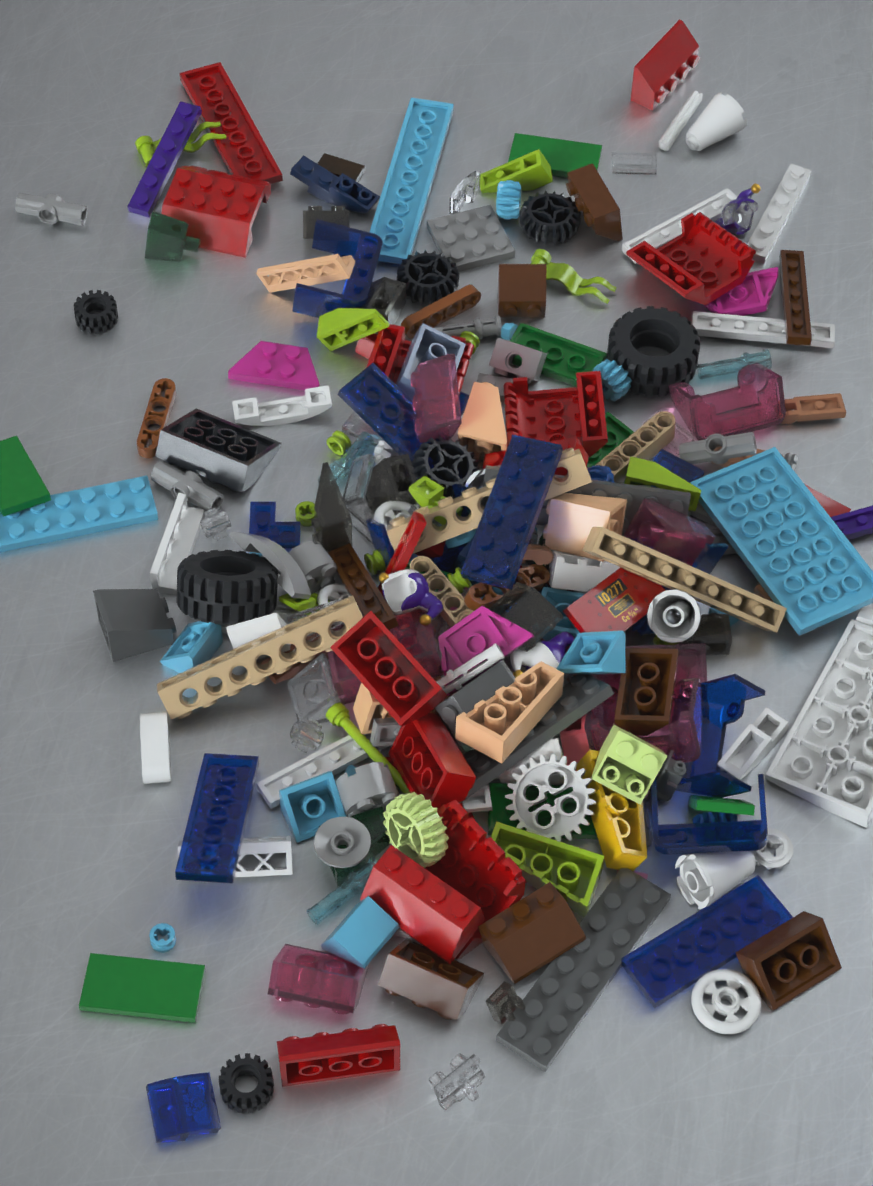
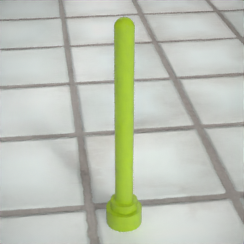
(339, 716)

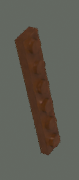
(795, 297)
(361, 585)

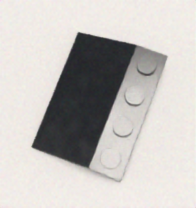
(216, 449)

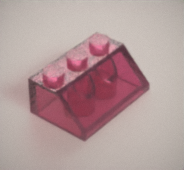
(436, 398)
(316, 979)

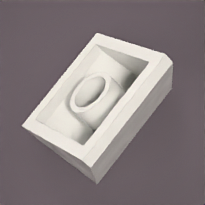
(255, 628)

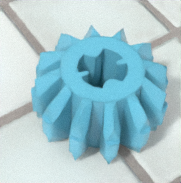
(508, 199)
(614, 379)

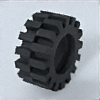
(92, 302)
(250, 1099)

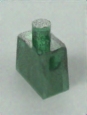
(168, 239)

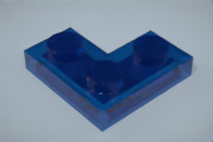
(264, 524)

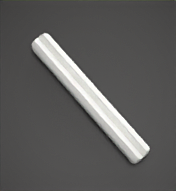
(680, 121)

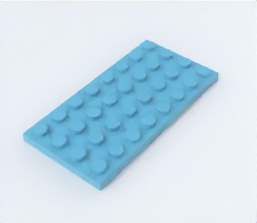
(787, 540)

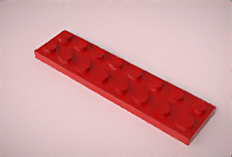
(244, 147)

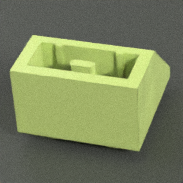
(627, 764)

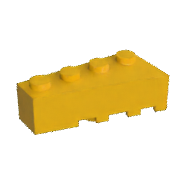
(616, 822)

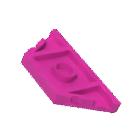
(749, 297)
(276, 366)
(477, 634)

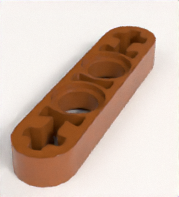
(459, 301)
(153, 417)
(474, 594)

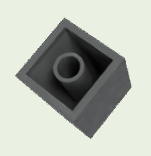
(133, 621)
(478, 689)

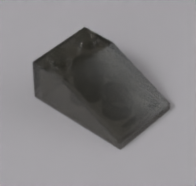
(332, 520)

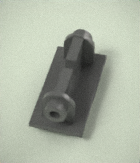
(668, 778)

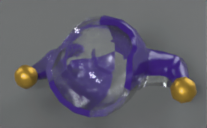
(739, 213)

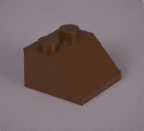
(521, 290)

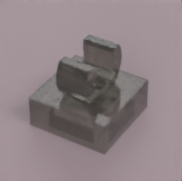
(504, 1003)

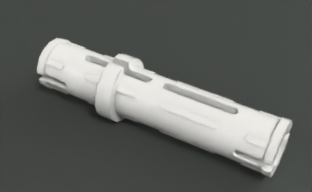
(492, 655)

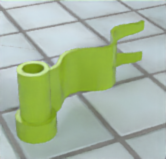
(147, 147)
(569, 278)

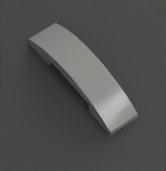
(291, 576)

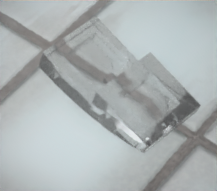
(465, 191)

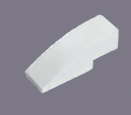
(754, 744)

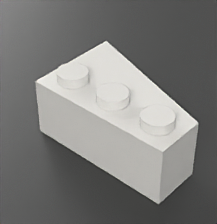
(577, 572)

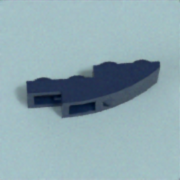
(334, 189)

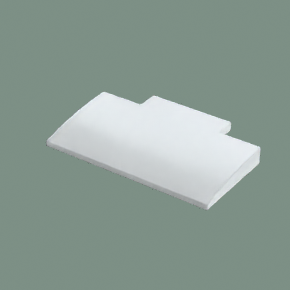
(831, 741)

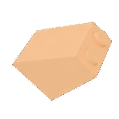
(483, 421)
(573, 517)

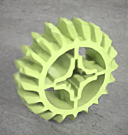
(416, 828)

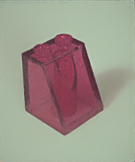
(669, 532)

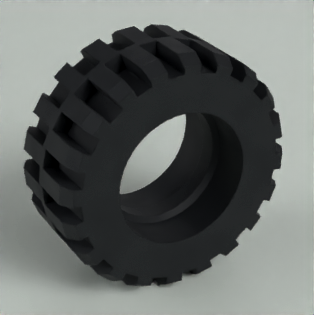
(655, 329)
(226, 586)

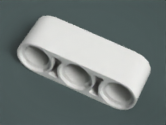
(155, 747)

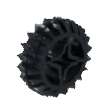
(549, 217)
(428, 277)
(446, 459)

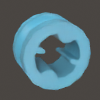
(162, 945)

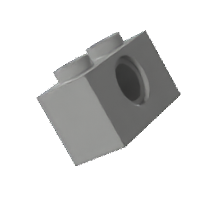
(503, 355)

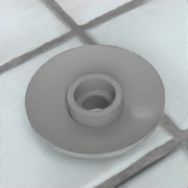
(342, 832)

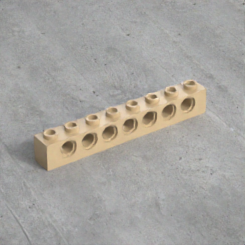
(457, 525)
(680, 576)
(246, 655)

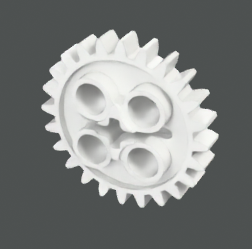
(540, 776)

